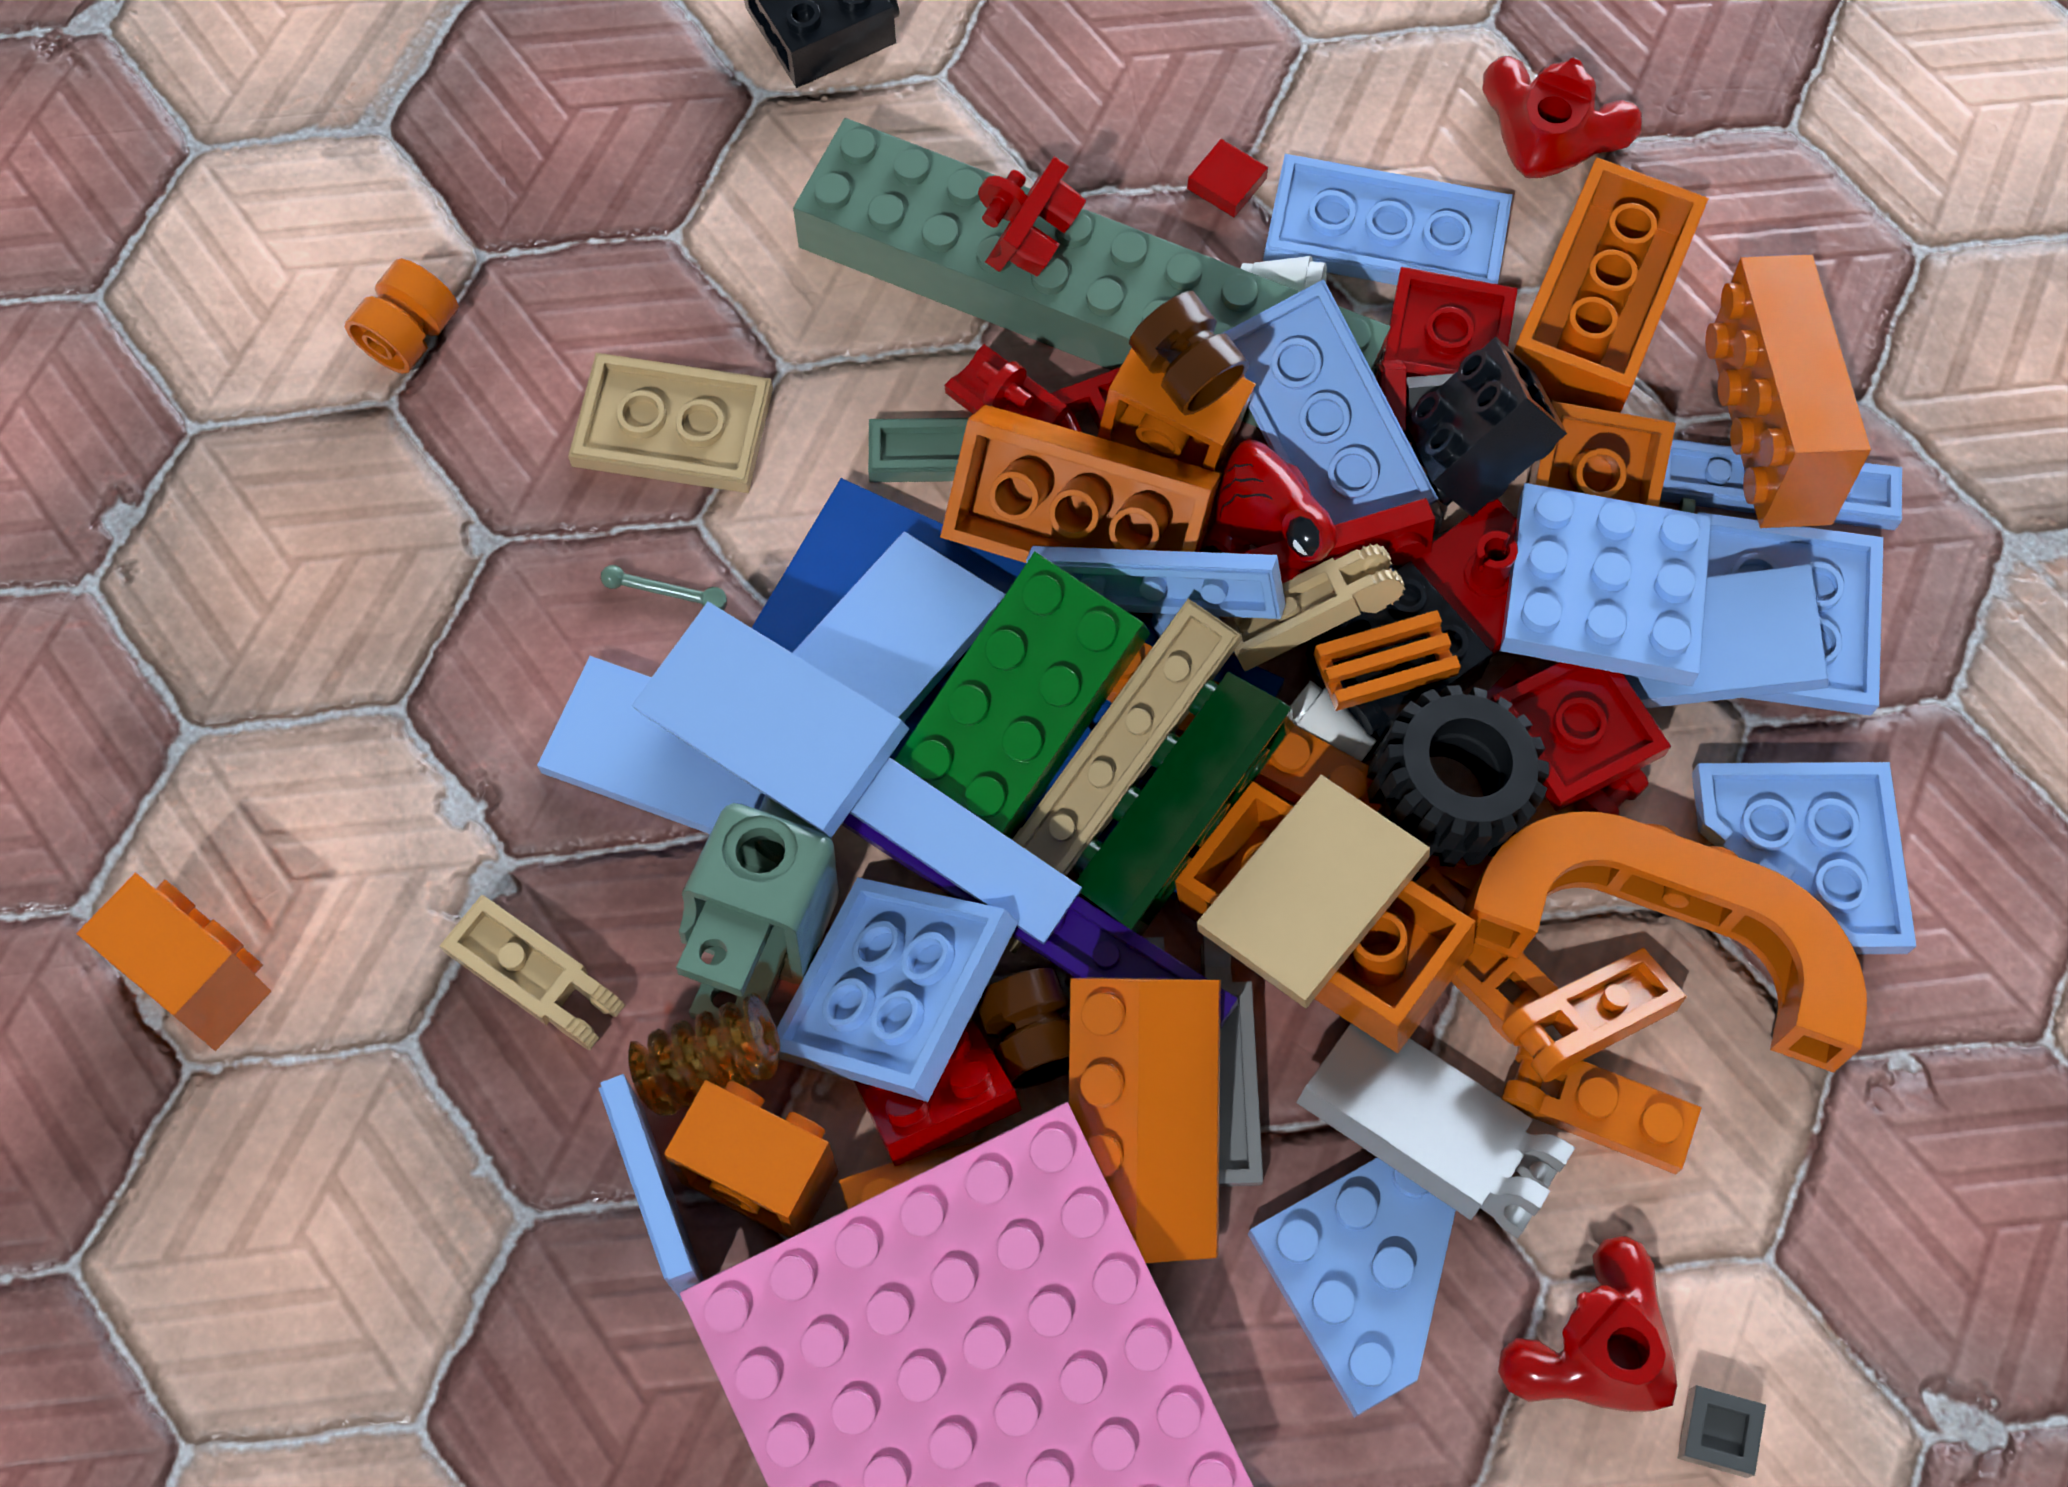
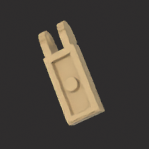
(1320, 602)
(526, 968)

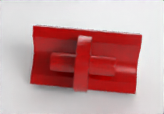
(1047, 198)
(1003, 385)

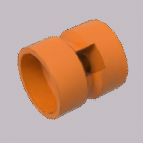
(397, 321)

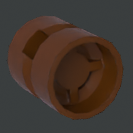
(1183, 346)
(1028, 1021)

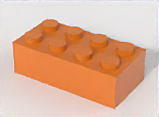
(1608, 285)
(1786, 392)
(1059, 487)
(1394, 969)

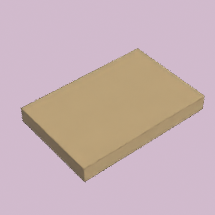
(671, 422)
(1313, 890)

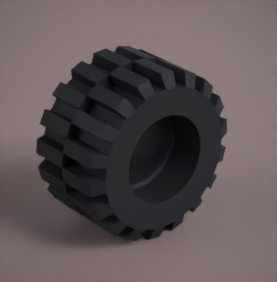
(1487, 743)

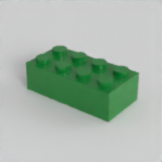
(1023, 695)

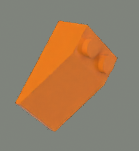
(1607, 455)

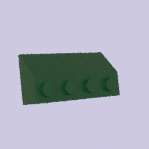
(1184, 799)

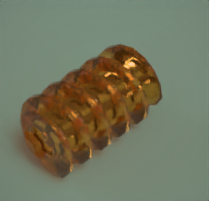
(678, 1065)

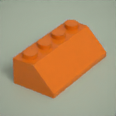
(1151, 1104)

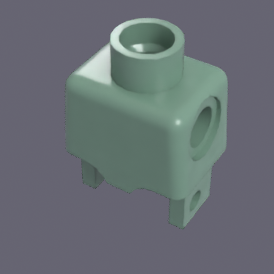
(756, 903)

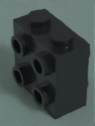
(823, 34)
(1483, 427)
(1418, 599)

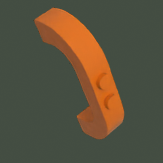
(1710, 887)

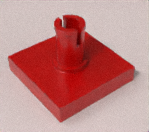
(1473, 569)

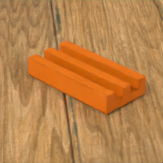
(1381, 637)

